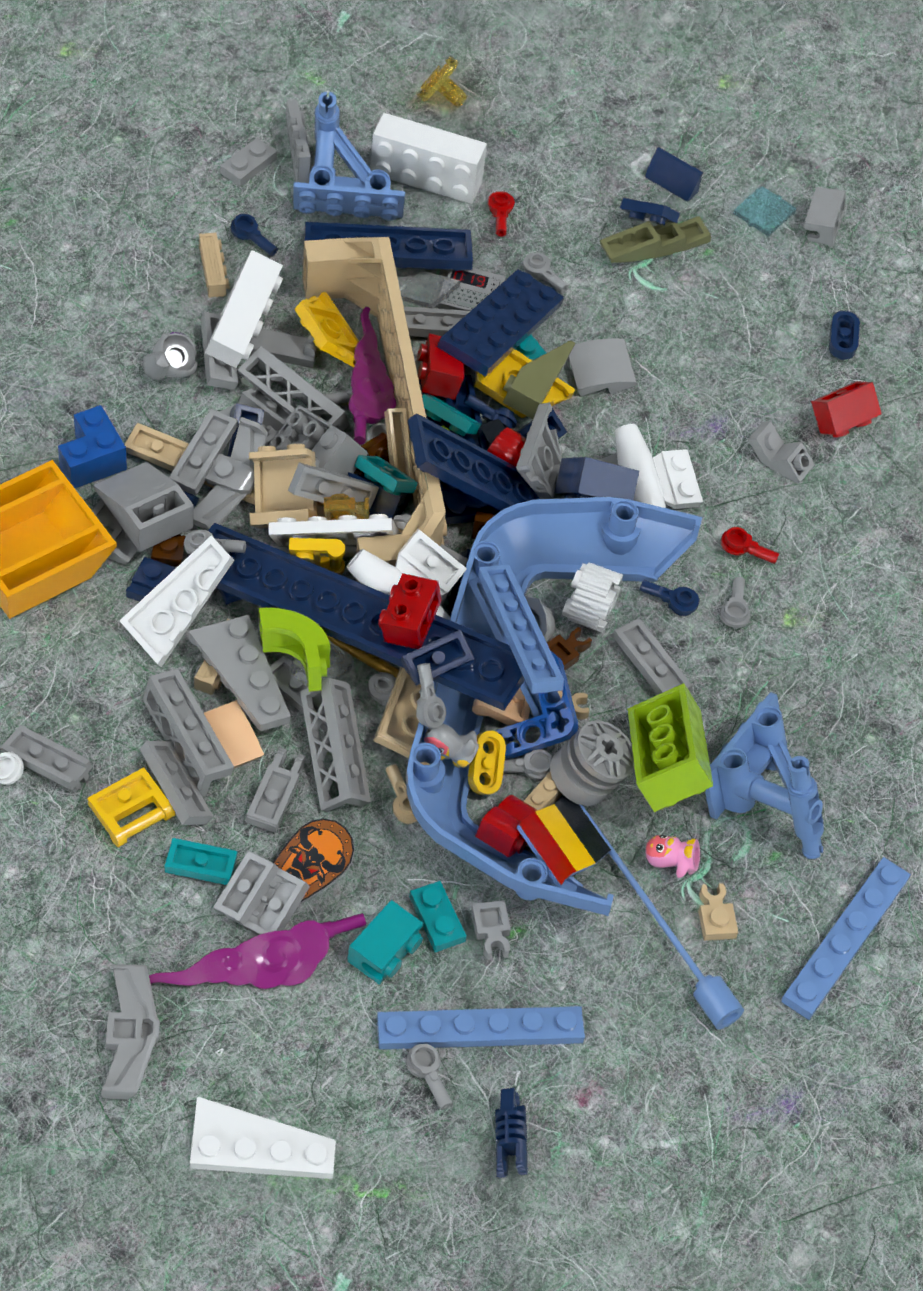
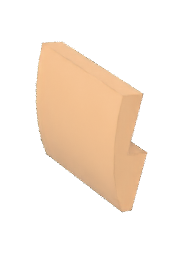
(234, 733)

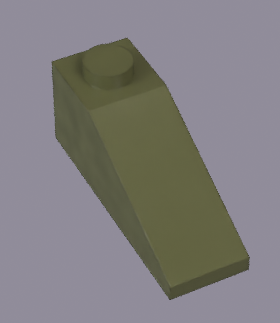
(535, 380)

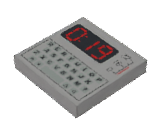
(474, 288)

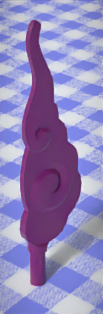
(369, 383)
(266, 959)

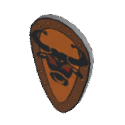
(317, 855)

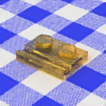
(342, 504)

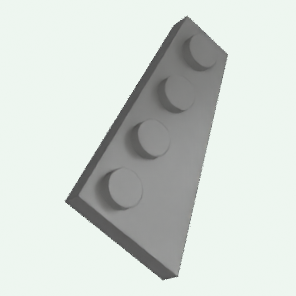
(243, 667)

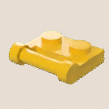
(311, 550)
(126, 798)

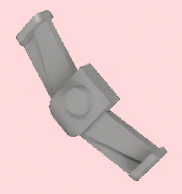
(231, 476)
(131, 1031)

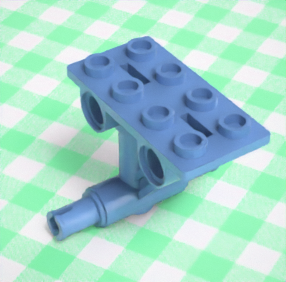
(362, 196)
(739, 782)

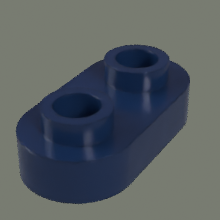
(844, 335)

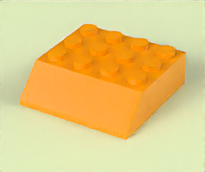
(46, 539)

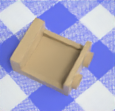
(272, 479)

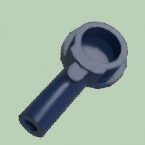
(246, 228)
(489, 414)
(681, 600)

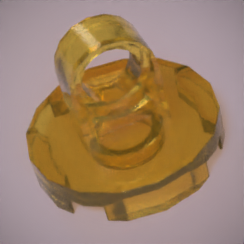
(440, 81)

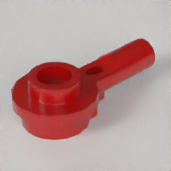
(501, 205)
(738, 541)

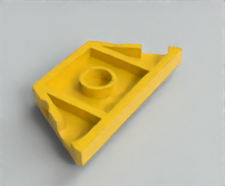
(328, 327)
(497, 378)

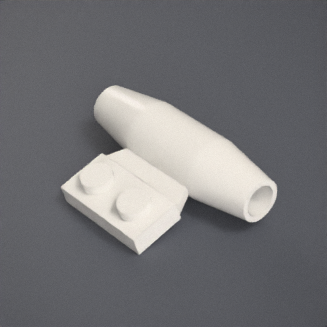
(661, 479)
(418, 558)

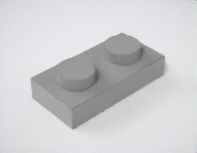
(248, 162)

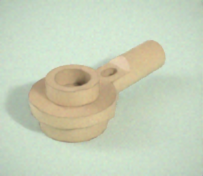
(401, 804)

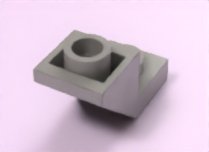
(787, 459)

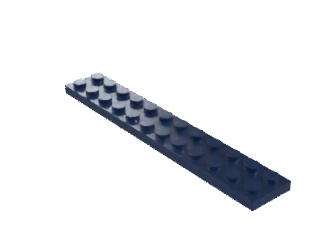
(352, 614)

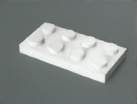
(346, 529)

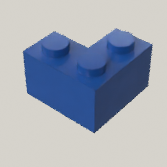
(95, 451)

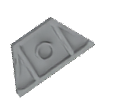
(541, 455)

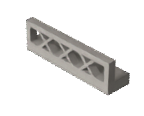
(295, 387)
(186, 728)
(341, 740)

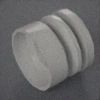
(592, 763)

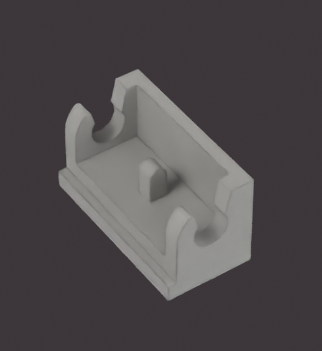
(825, 215)

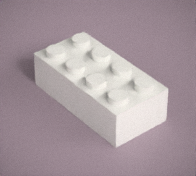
(428, 157)

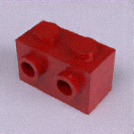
(438, 370)
(846, 408)
(410, 611)

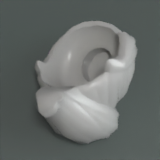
(171, 357)

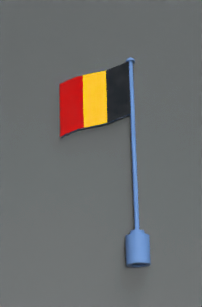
(572, 842)

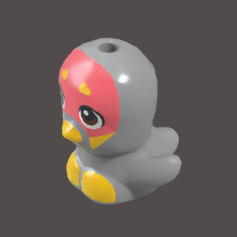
(454, 746)

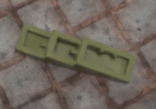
(655, 241)

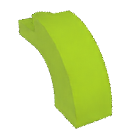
(297, 636)

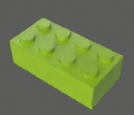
(669, 748)

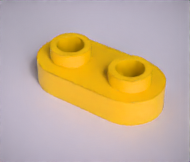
(488, 764)

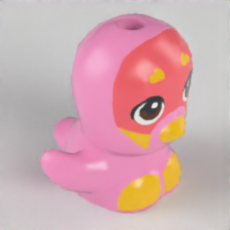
(670, 852)

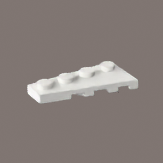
(174, 603)
(253, 1144)

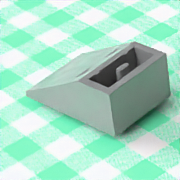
(332, 447)
(147, 505)

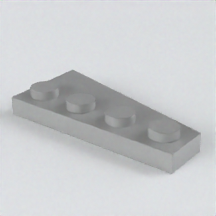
(298, 141)

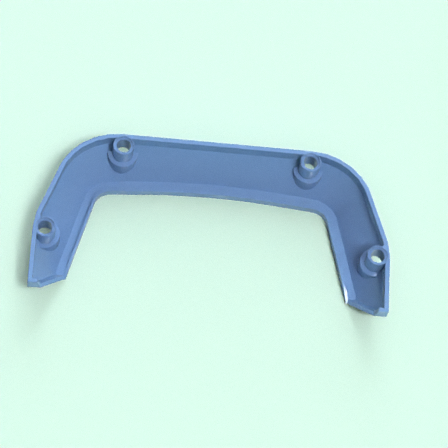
(550, 543)

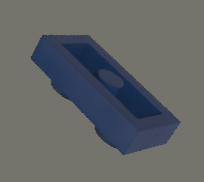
(655, 212)

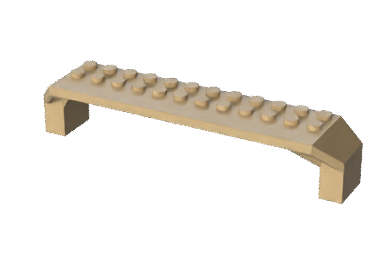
(367, 276)

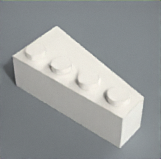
(244, 308)

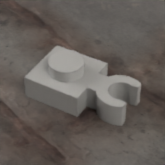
(492, 924)

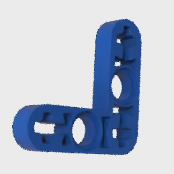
(546, 723)

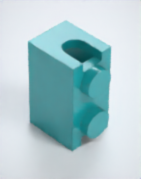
(385, 942)

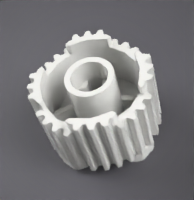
(593, 596)

